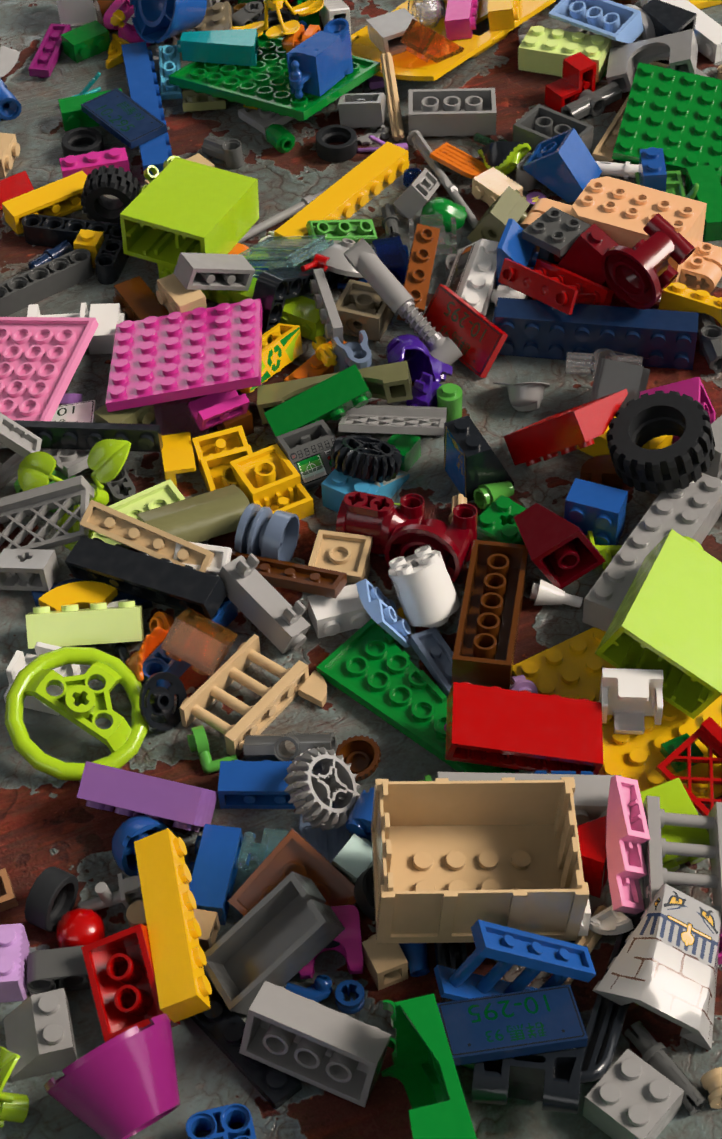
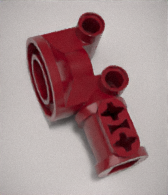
(642, 271)
(403, 527)

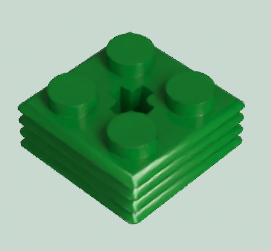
(498, 522)

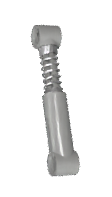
(400, 301)

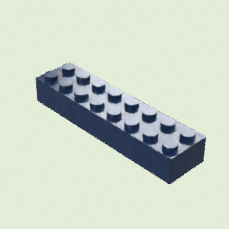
(547, 333)

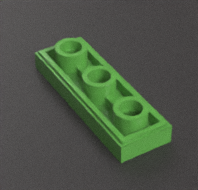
(339, 229)

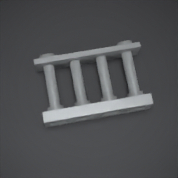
(657, 848)

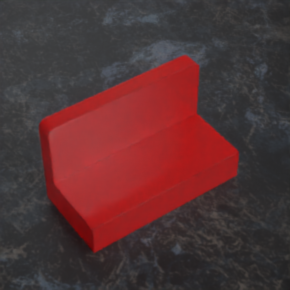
(14, 186)

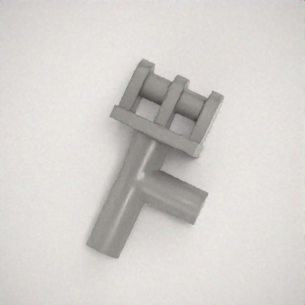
(128, 892)

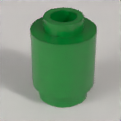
(280, 138)

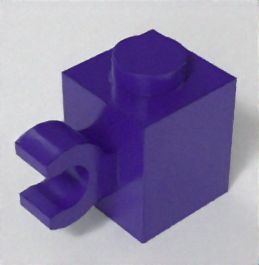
(424, 392)

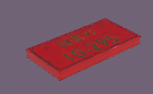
(467, 328)

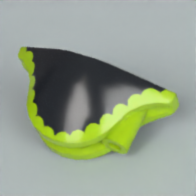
(503, 155)

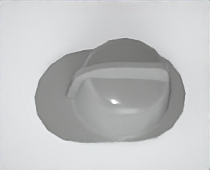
(525, 395)

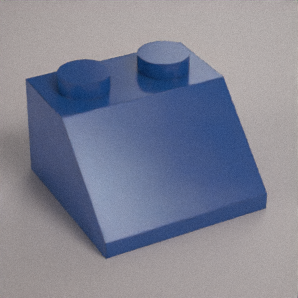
(515, 248)

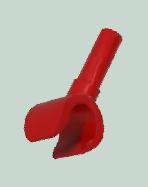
(318, 262)

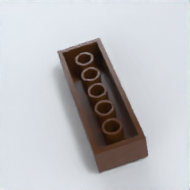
(490, 614)

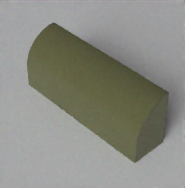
(201, 515)

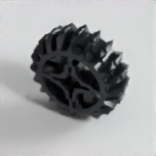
(365, 458)

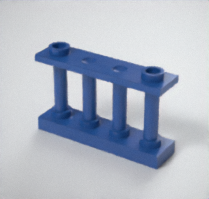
(513, 948)

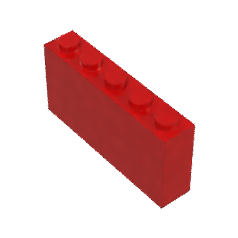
(523, 729)

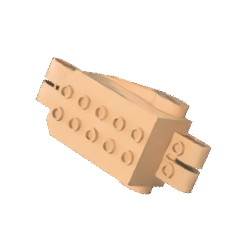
(626, 208)

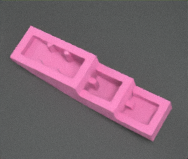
(624, 835)

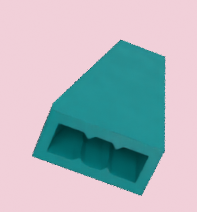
(220, 46)

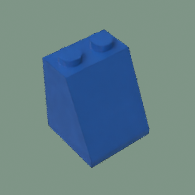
(563, 165)

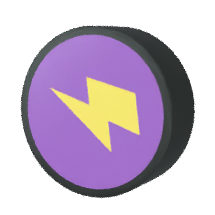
(533, 196)

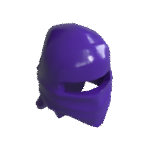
(419, 360)

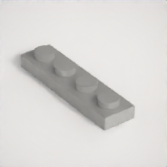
(326, 304)

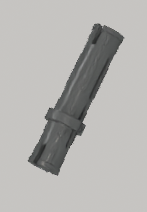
(656, 1056)

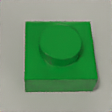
(669, 746)

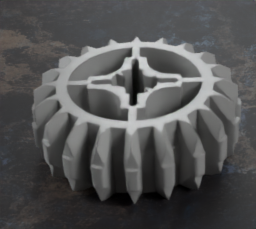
(316, 792)

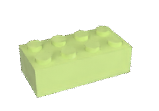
(546, 48)

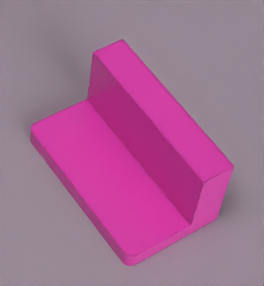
(218, 408)

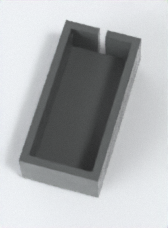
(271, 942)

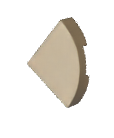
(314, 689)

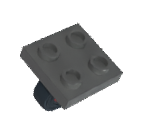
(554, 234)

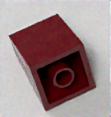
(587, 253)
(556, 545)

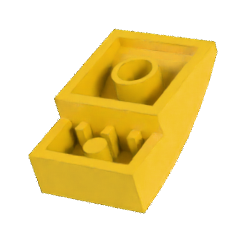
(214, 455)
(272, 482)

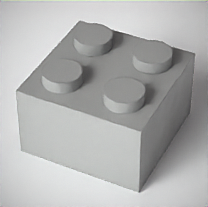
(632, 1100)

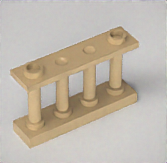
(255, 717)

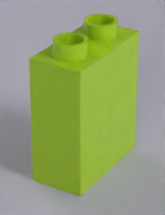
(189, 212)
(673, 623)

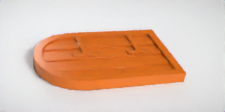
(458, 160)

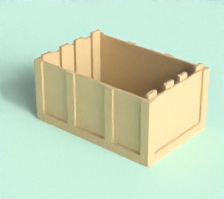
(473, 854)

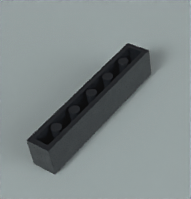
(147, 576)

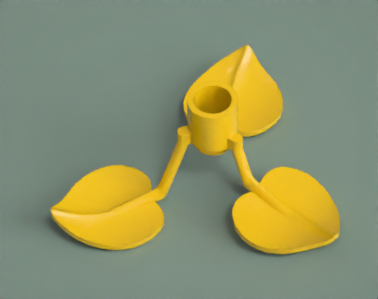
(287, 28)

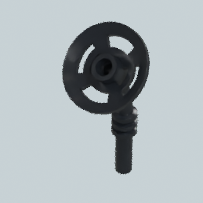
(158, 699)

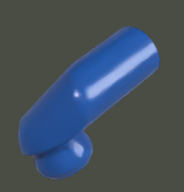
(318, 991)

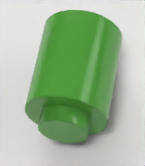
(450, 396)

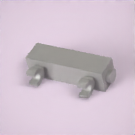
(264, 604)

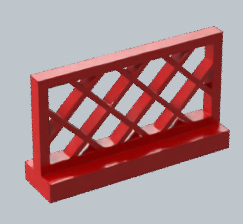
(711, 736)

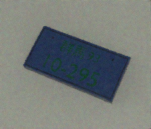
(124, 118)
(512, 1024)

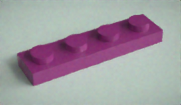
(48, 51)

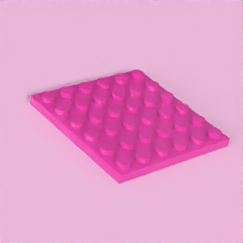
(186, 355)

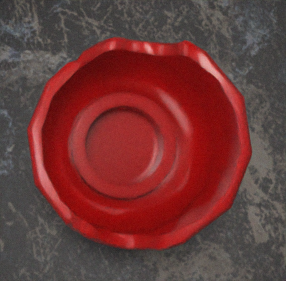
(79, 928)

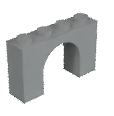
(677, 48)

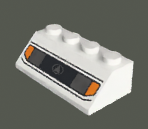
(475, 274)

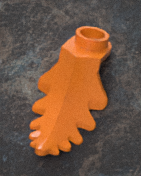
(159, 628)

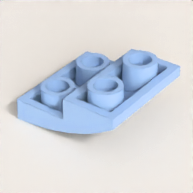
(383, 612)

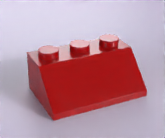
(123, 981)

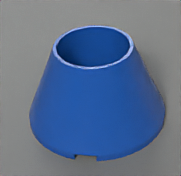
(164, 19)

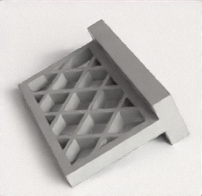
(394, 420)
(38, 503)

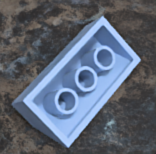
(601, 17)

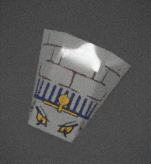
(670, 964)

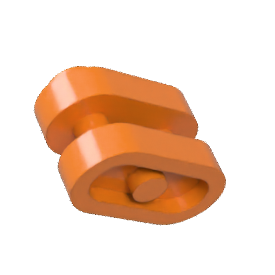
(301, 35)

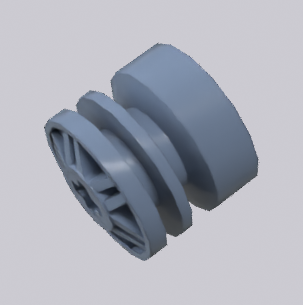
(267, 533)

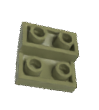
(200, 101)

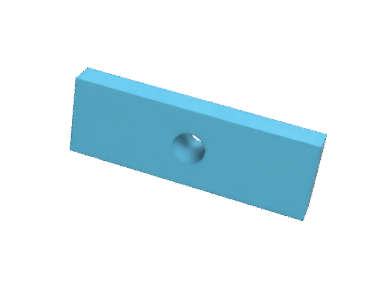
(169, 63)

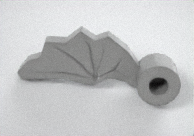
(382, 133)

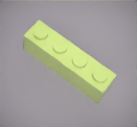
(85, 626)

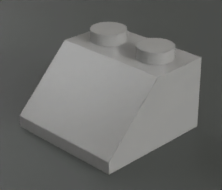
(41, 1035)

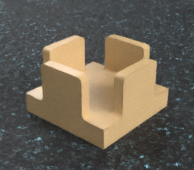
(343, 554)

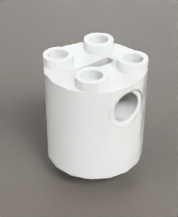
(424, 587)

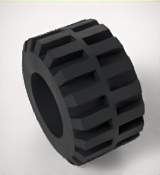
(108, 182)

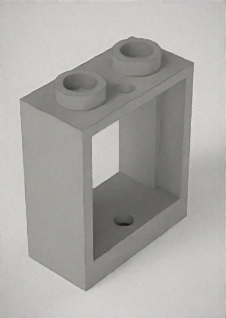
(18, 440)

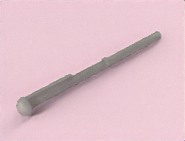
(415, 138)

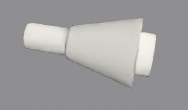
(548, 594)

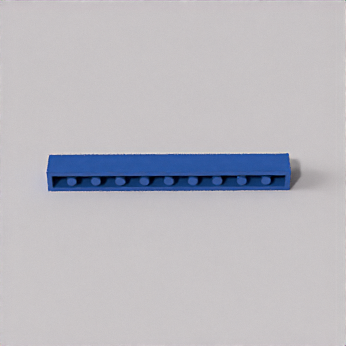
(145, 91)

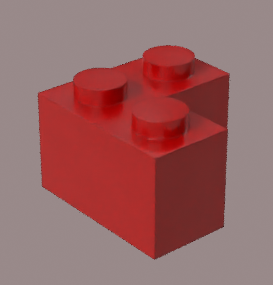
(577, 76)

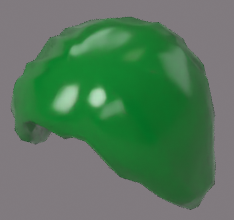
(448, 210)

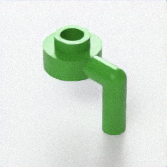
(199, 743)

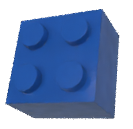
(597, 510)

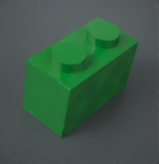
(85, 41)

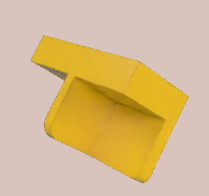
(177, 455)

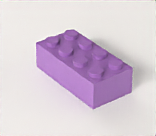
(140, 793)

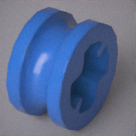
(353, 1006)

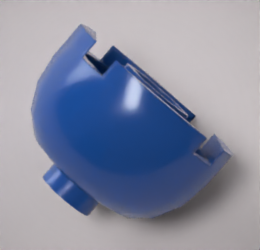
(125, 836)

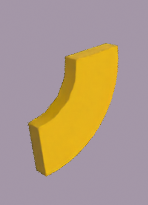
(78, 593)

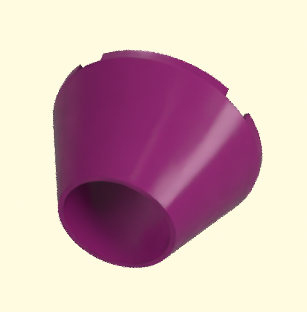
(122, 1081)

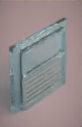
(285, 251)

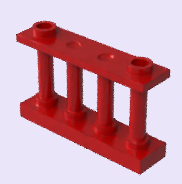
(553, 285)

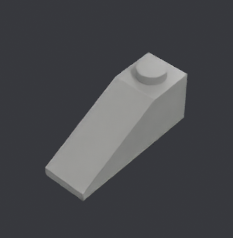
(417, 194)

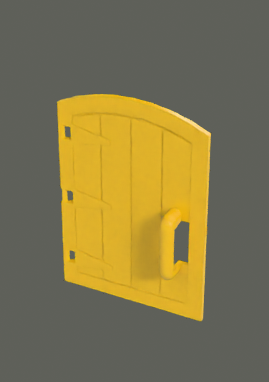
(412, 68)

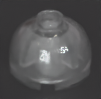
(426, 11)

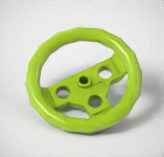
(78, 705)

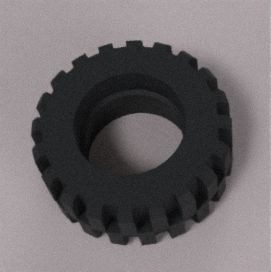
(655, 417)

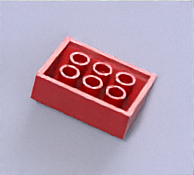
(564, 430)

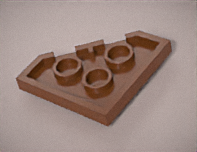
(296, 856)

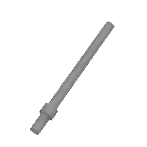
(280, 217)

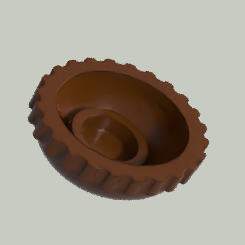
(363, 755)

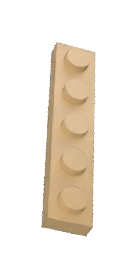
(143, 536)

